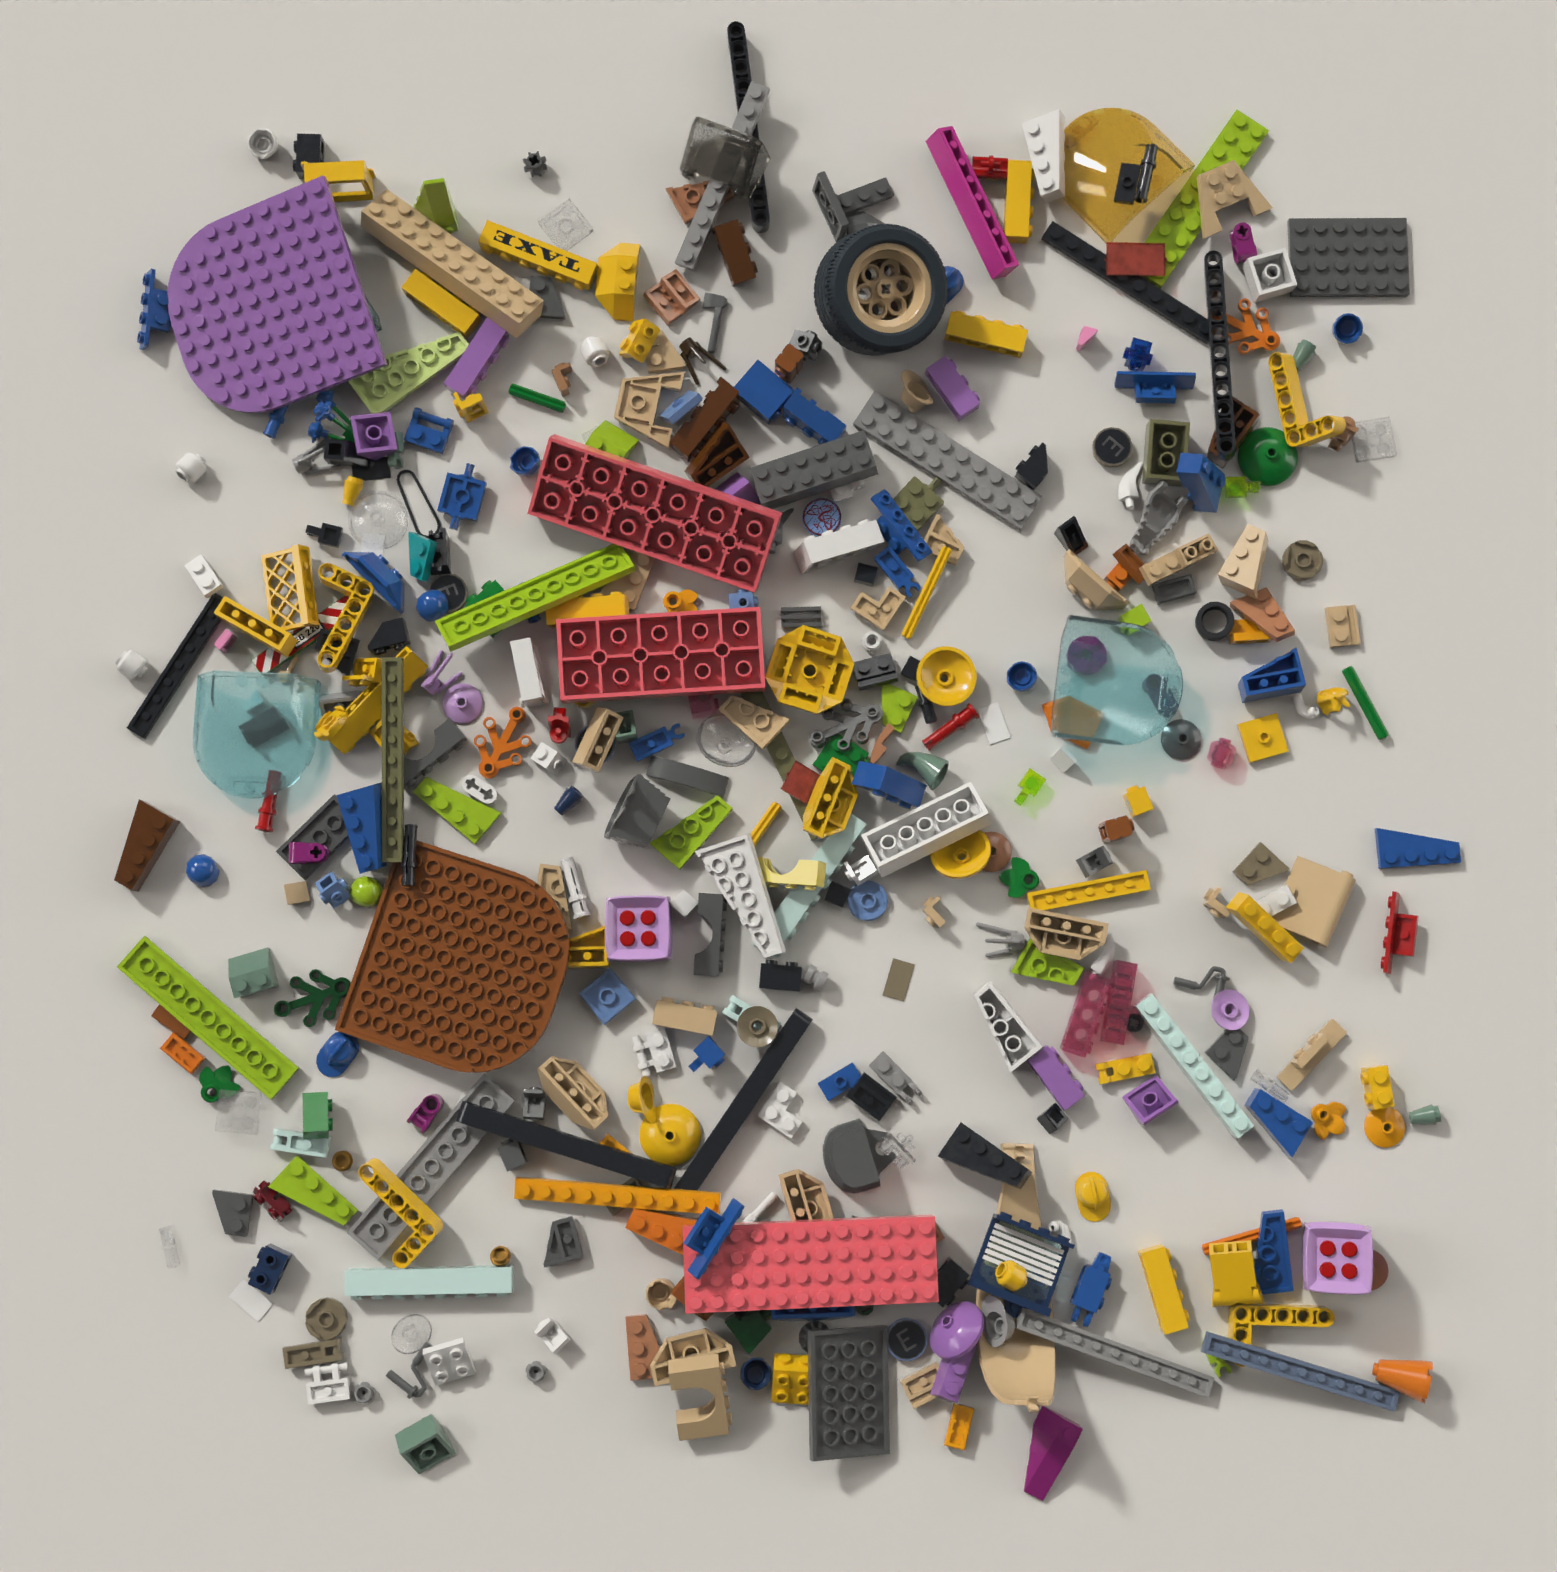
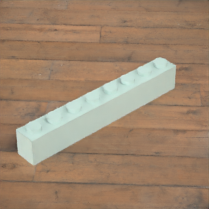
(831, 852)
(1193, 1066)
(428, 1281)

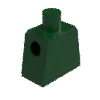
(750, 1329)

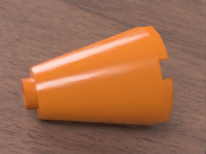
(1405, 1376)

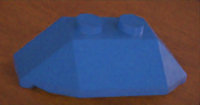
(376, 571)
(813, 1314)

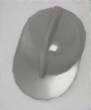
(997, 1322)

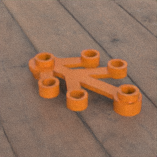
(1249, 330)
(500, 745)

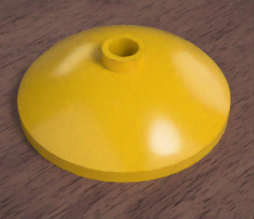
(955, 667)
(973, 848)
(686, 1134)

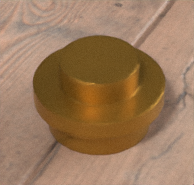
(342, 1160)
(500, 1256)

